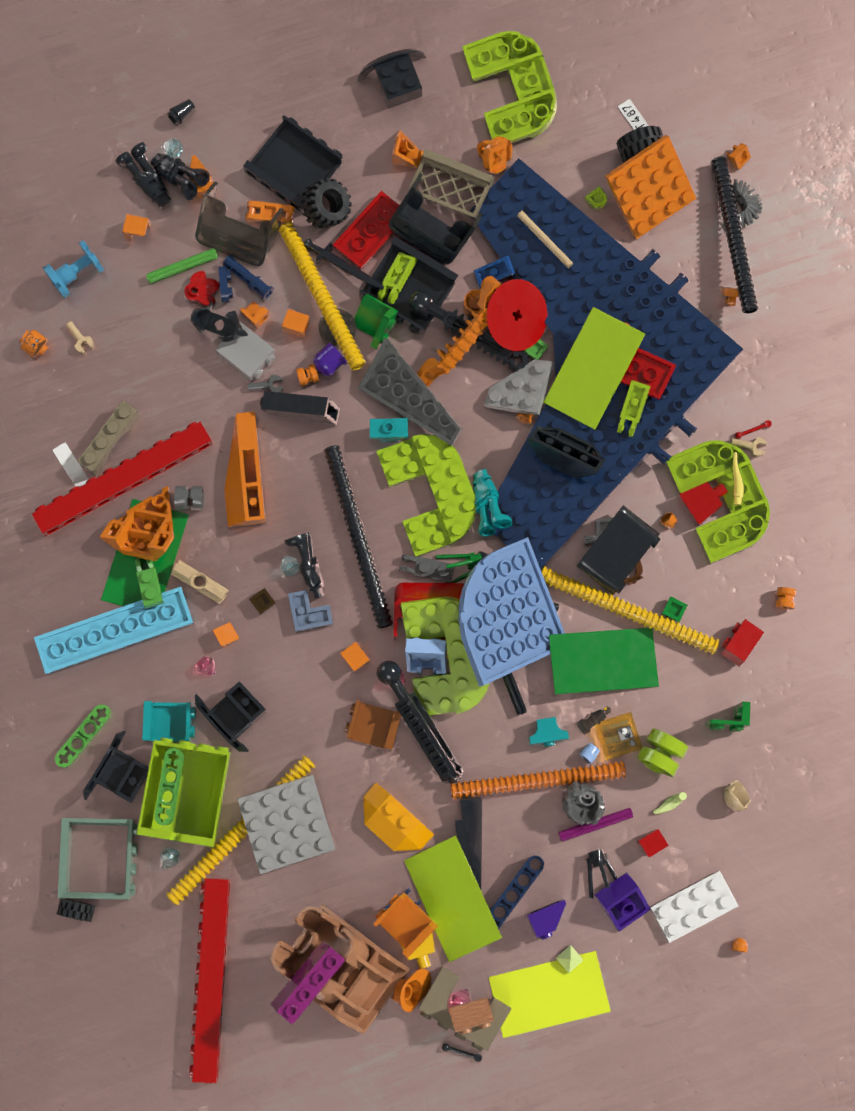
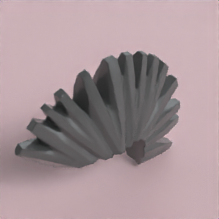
(749, 204)

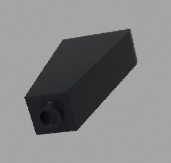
(300, 407)

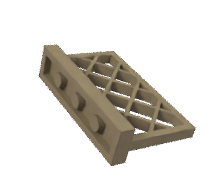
(456, 169)

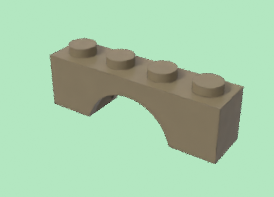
(116, 426)

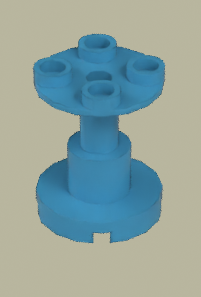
(67, 273)

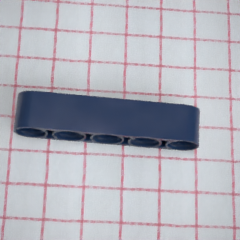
(519, 890)

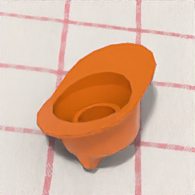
(412, 990)

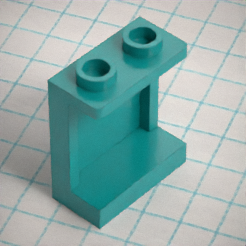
(168, 721)

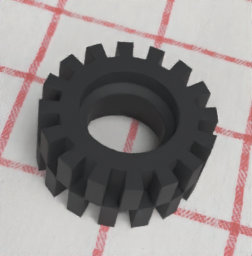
(75, 910)

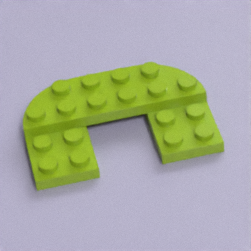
(530, 77)
(449, 486)
(745, 522)
(449, 691)

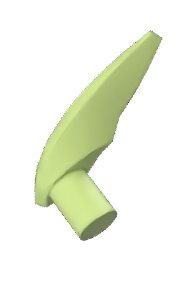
(671, 803)

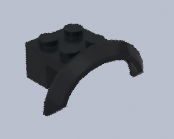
(396, 76)
(233, 714)
(118, 772)

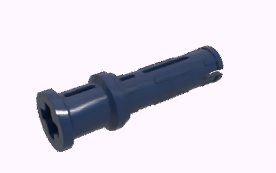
(255, 282)

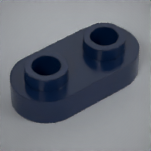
(224, 277)

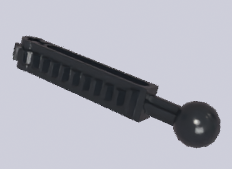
(422, 303)
(421, 725)

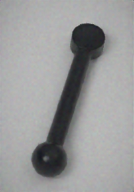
(477, 1057)

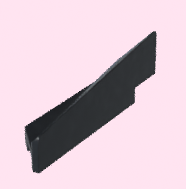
(470, 834)

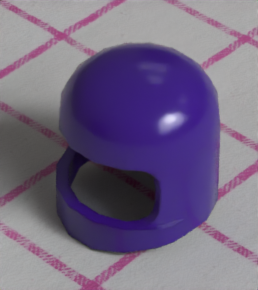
(328, 360)

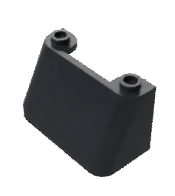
(618, 550)

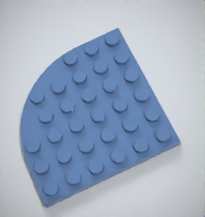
(506, 613)

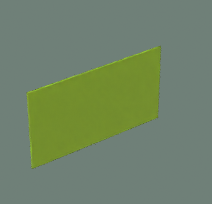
(594, 368)
(453, 898)

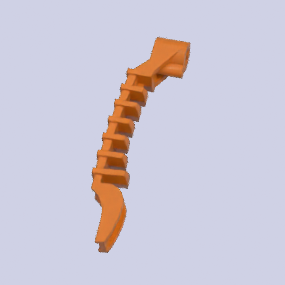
(432, 368)

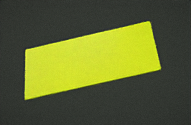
(550, 995)

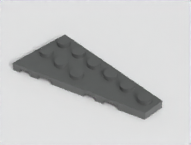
(401, 389)

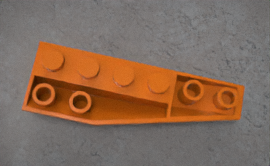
(243, 478)

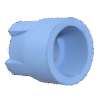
(589, 753)

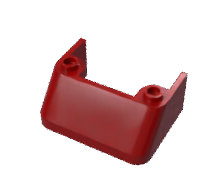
(417, 591)

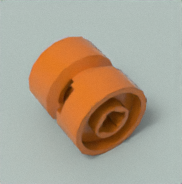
(470, 303)

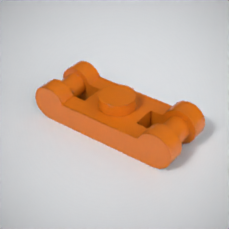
(268, 211)

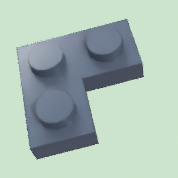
(305, 616)

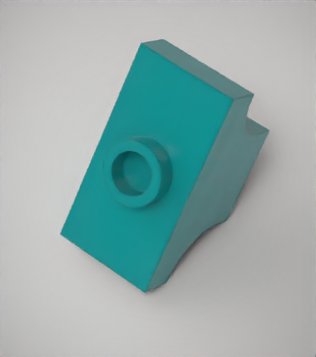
(389, 429)
(547, 733)

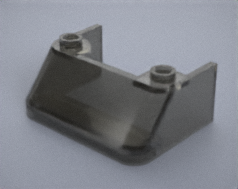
(231, 236)

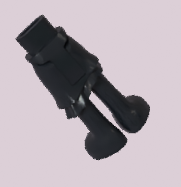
(173, 170)
(150, 180)
(308, 566)

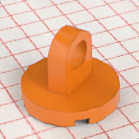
(496, 154)

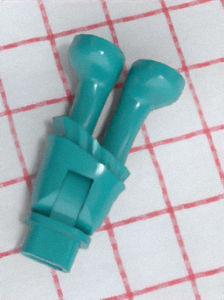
(487, 498)

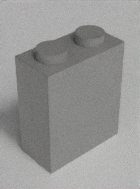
(247, 354)

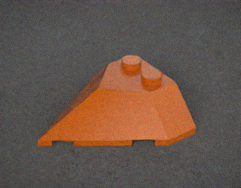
(144, 529)

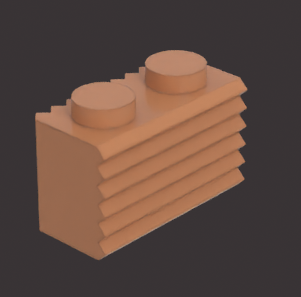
(471, 1015)

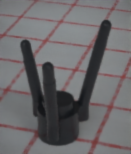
(598, 859)

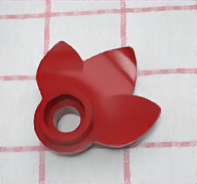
(204, 287)

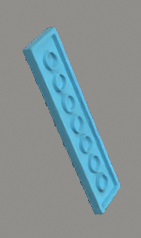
(112, 631)

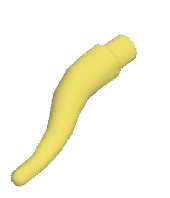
(738, 483)

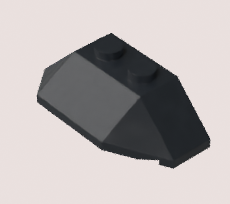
(566, 452)

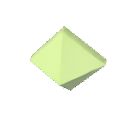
(569, 959)

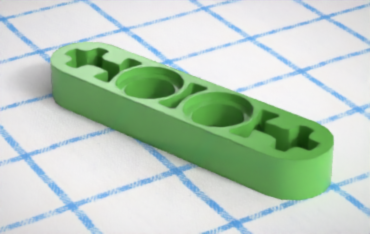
(81, 734)
(165, 786)

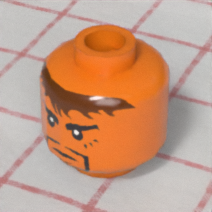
(33, 343)

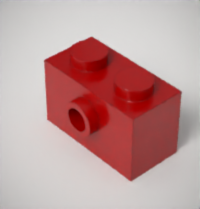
(742, 642)

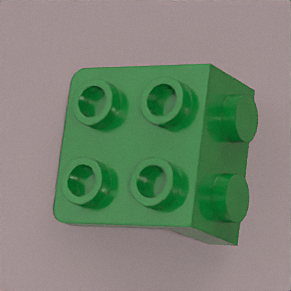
(375, 319)

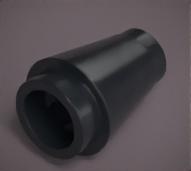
(180, 112)

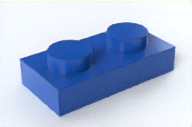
(498, 269)

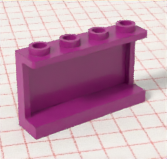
(307, 982)

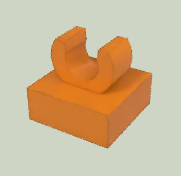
(739, 156)
(731, 294)

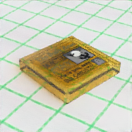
(618, 736)

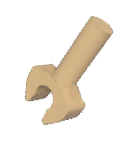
(80, 339)
(751, 445)

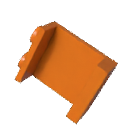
(406, 923)

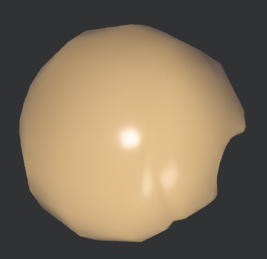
(736, 796)

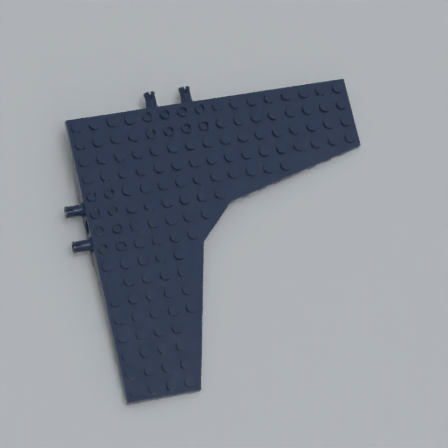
(605, 276)

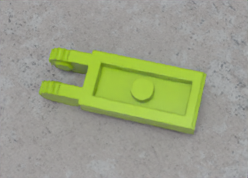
(397, 276)
(633, 406)

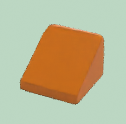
(225, 634)

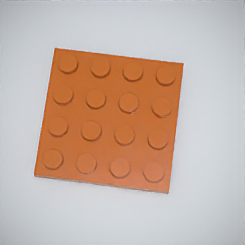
(650, 187)

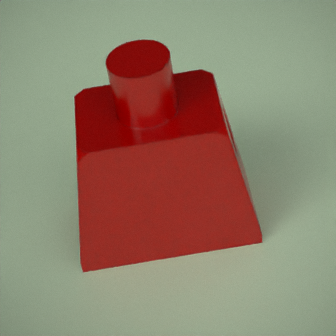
(703, 501)

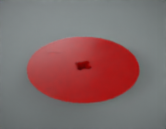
(517, 315)

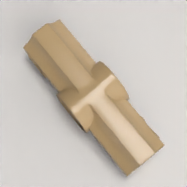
(190, 575)

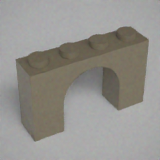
(435, 1006)

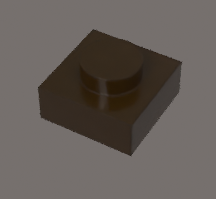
(262, 601)

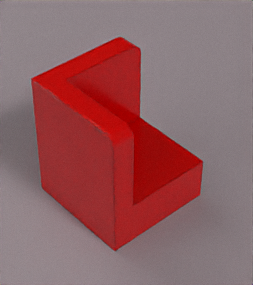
(653, 843)

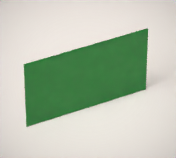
(122, 582)
(603, 660)

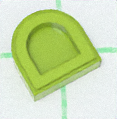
(597, 198)

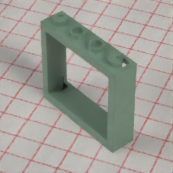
(65, 858)

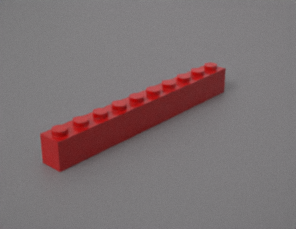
(122, 478)
(211, 980)

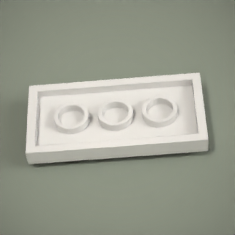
(694, 906)

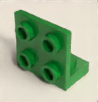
(740, 714)

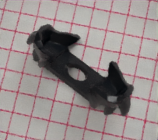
(205, 319)

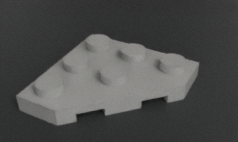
(522, 390)

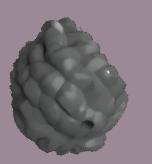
(583, 807)

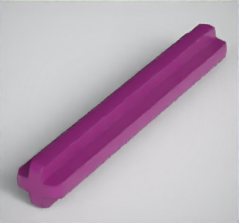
(603, 822)

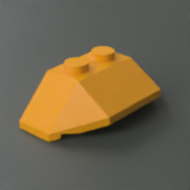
(393, 821)

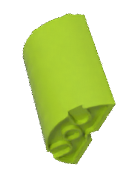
(198, 795)

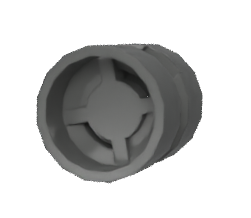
(182, 496)

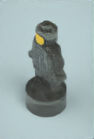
(595, 718)

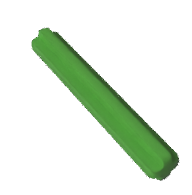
(181, 266)

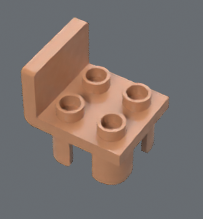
(363, 980)

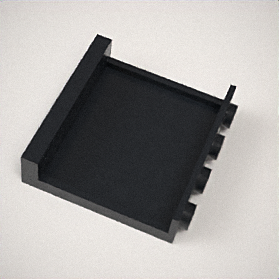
(292, 162)
(425, 276)

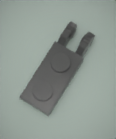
(428, 569)

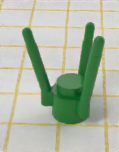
(470, 561)

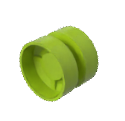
(665, 747)

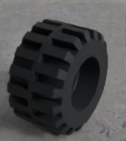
(637, 140)
(337, 198)

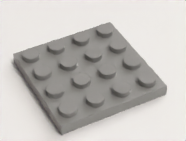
(286, 824)

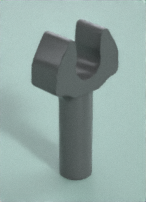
(267, 385)

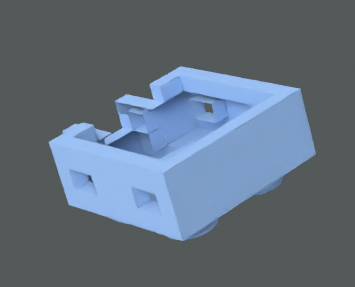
(426, 655)

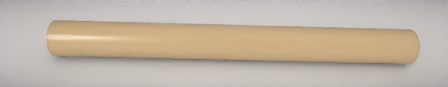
(543, 237)

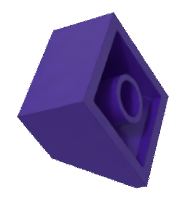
(623, 901)
(546, 919)

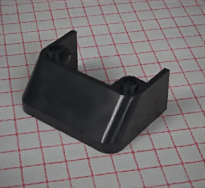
(427, 231)

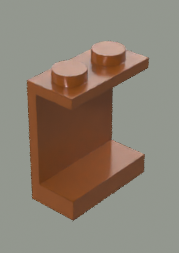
(373, 725)

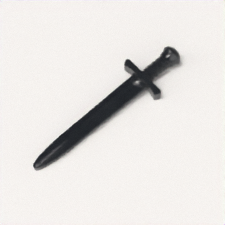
(342, 264)

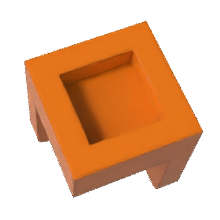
(135, 226)
(255, 314)
(295, 323)
(355, 656)

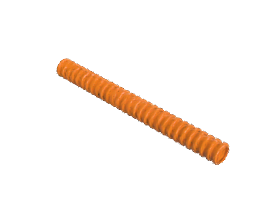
(538, 780)

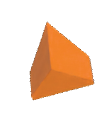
(405, 152)

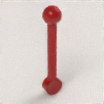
(767, 424)

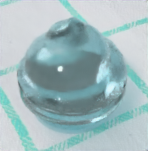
(173, 148)
(289, 566)
(170, 858)

